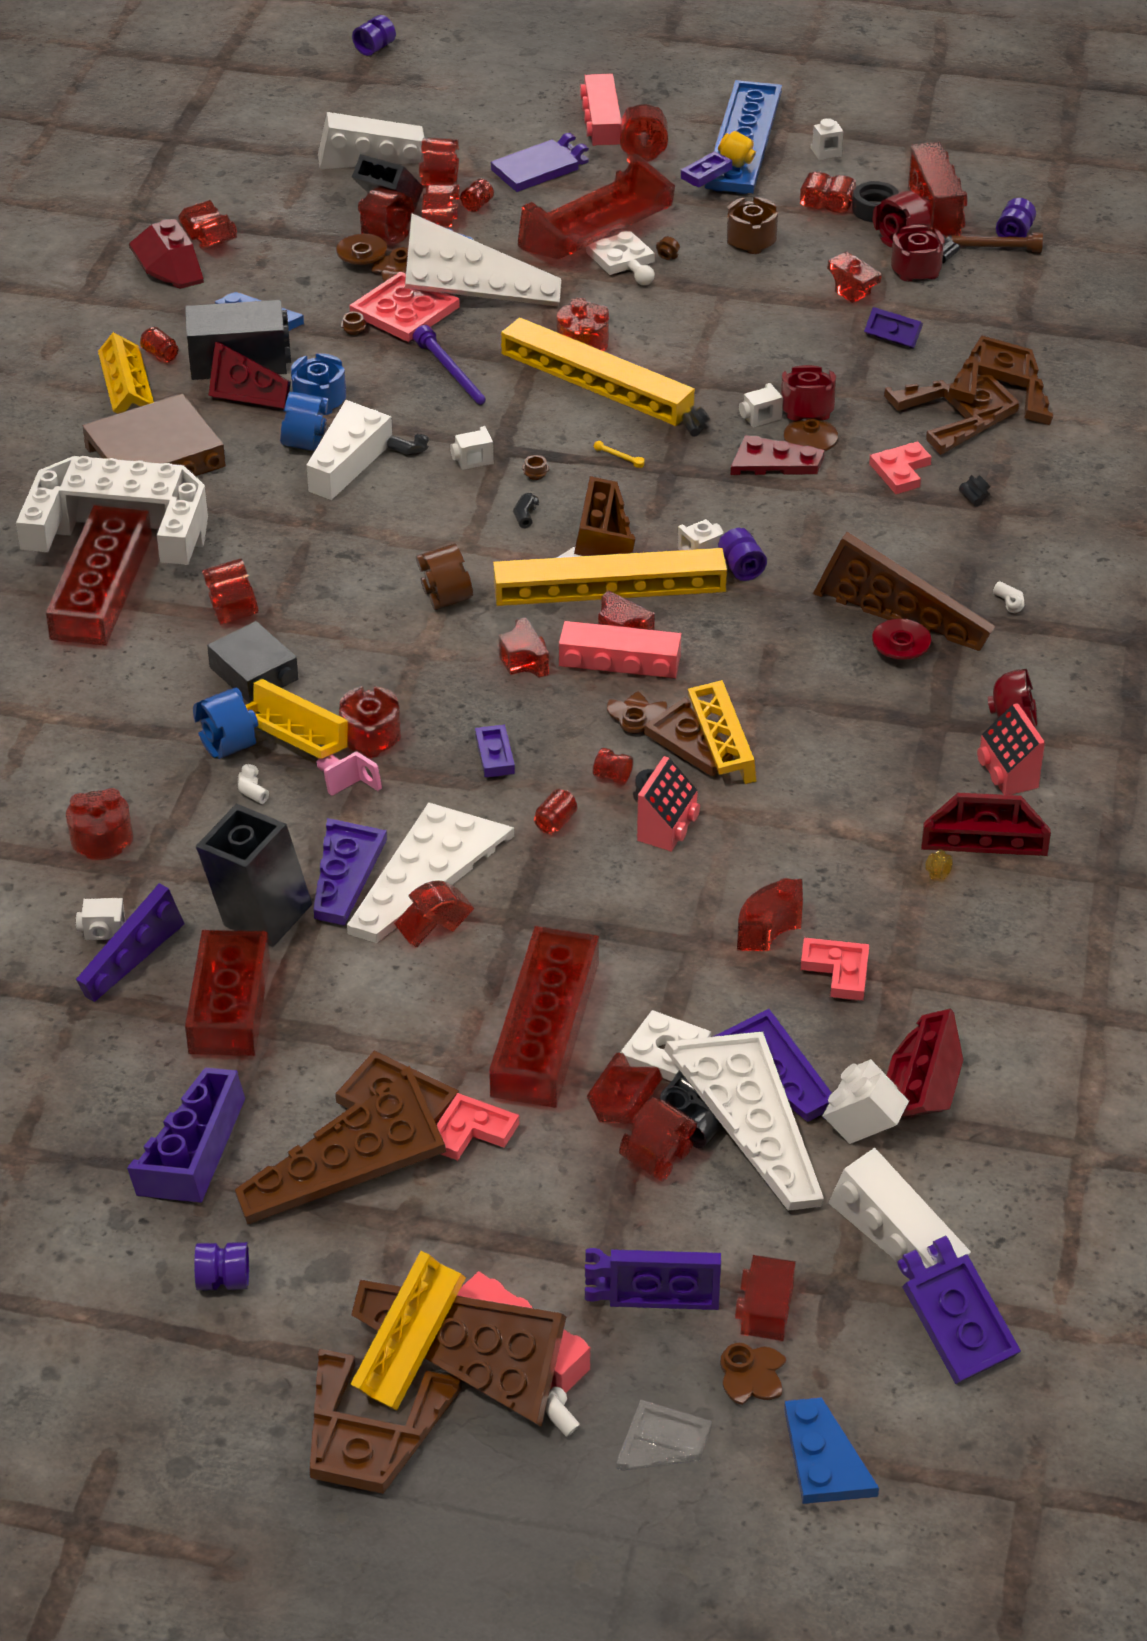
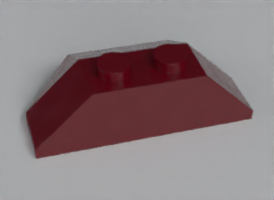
(168, 254)
(987, 826)
(928, 1064)

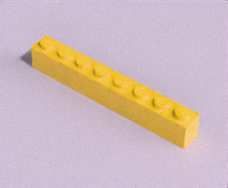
(597, 371)
(623, 574)

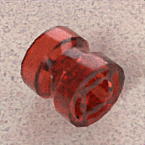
(476, 195)
(613, 766)

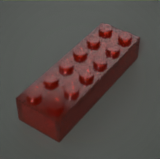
(99, 575)
(544, 1017)

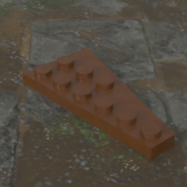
(892, 592)
(358, 1145)

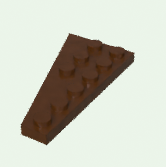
(486, 1344)

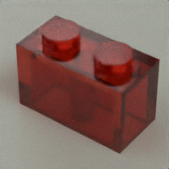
(767, 1297)

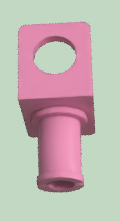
(349, 770)

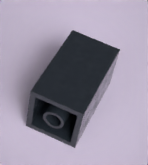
(250, 328)
(254, 873)

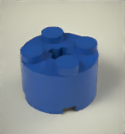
(320, 377)
(304, 421)
(225, 723)

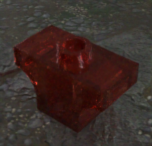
(852, 276)
(624, 613)
(523, 650)

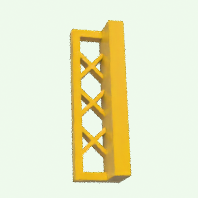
(124, 373)
(296, 717)
(728, 725)
(408, 1331)

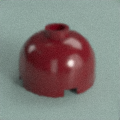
(1012, 689)

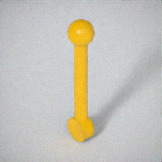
(638, 462)

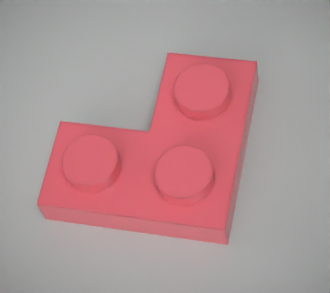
(898, 466)
(843, 959)
(474, 1118)

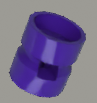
(373, 35)
(1016, 218)
(742, 554)
(221, 1266)

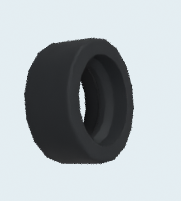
(869, 192)

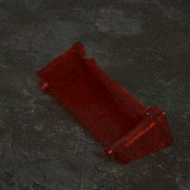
(630, 198)

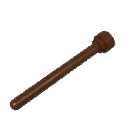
(1031, 242)

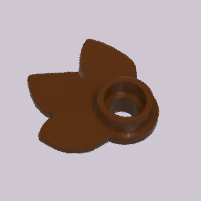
(392, 264)
(635, 712)
(754, 1376)

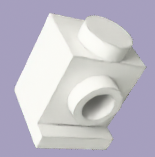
(827, 139)
(762, 406)
(473, 449)
(699, 536)
(100, 918)

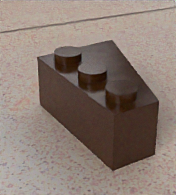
(603, 521)

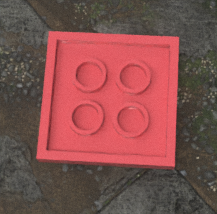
(403, 309)

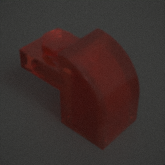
(433, 905)

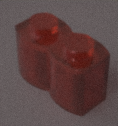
(827, 192)

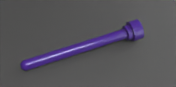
(426, 338)

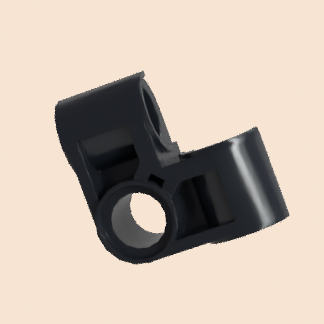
(685, 1099)

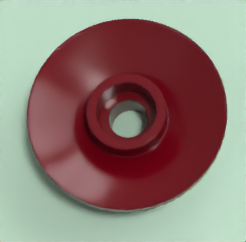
(901, 639)

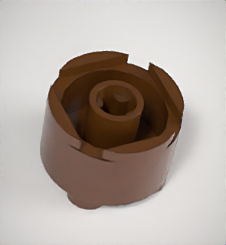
(752, 224)
(444, 576)

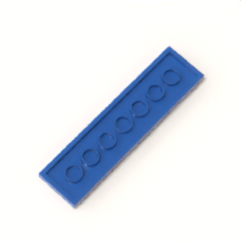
(751, 113)

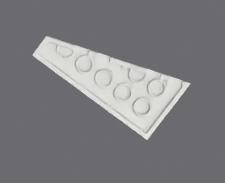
(460, 266)
(437, 847)
(748, 1099)

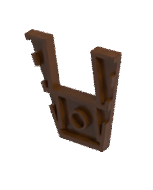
(1005, 363)
(989, 407)
(366, 1450)

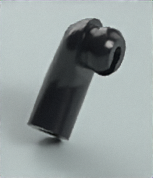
(409, 447)
(522, 507)

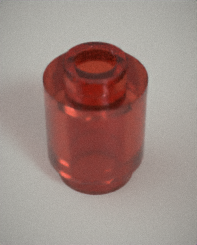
(159, 344)
(555, 811)

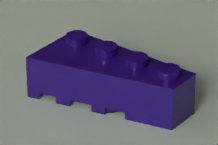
(193, 1138)

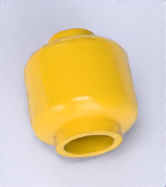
(737, 148)

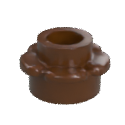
(668, 248)
(353, 323)
(535, 467)

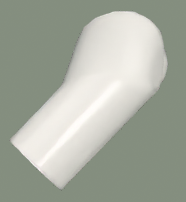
(1013, 598)
(248, 784)
(559, 1413)

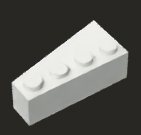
(349, 136)
(347, 448)
(889, 1209)

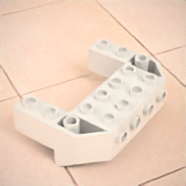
(73, 486)

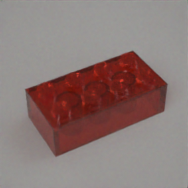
(935, 180)
(227, 993)

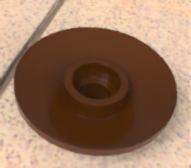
(361, 249)
(811, 433)

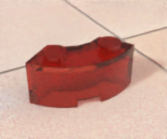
(440, 202)
(207, 225)
(770, 913)

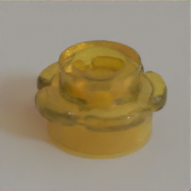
(939, 864)

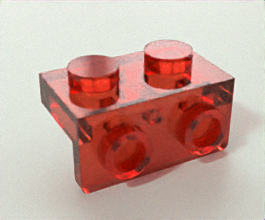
(622, 1090)

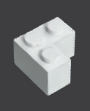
(864, 1102)

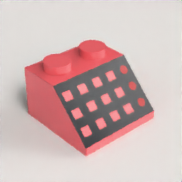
(1012, 752)
(666, 806)

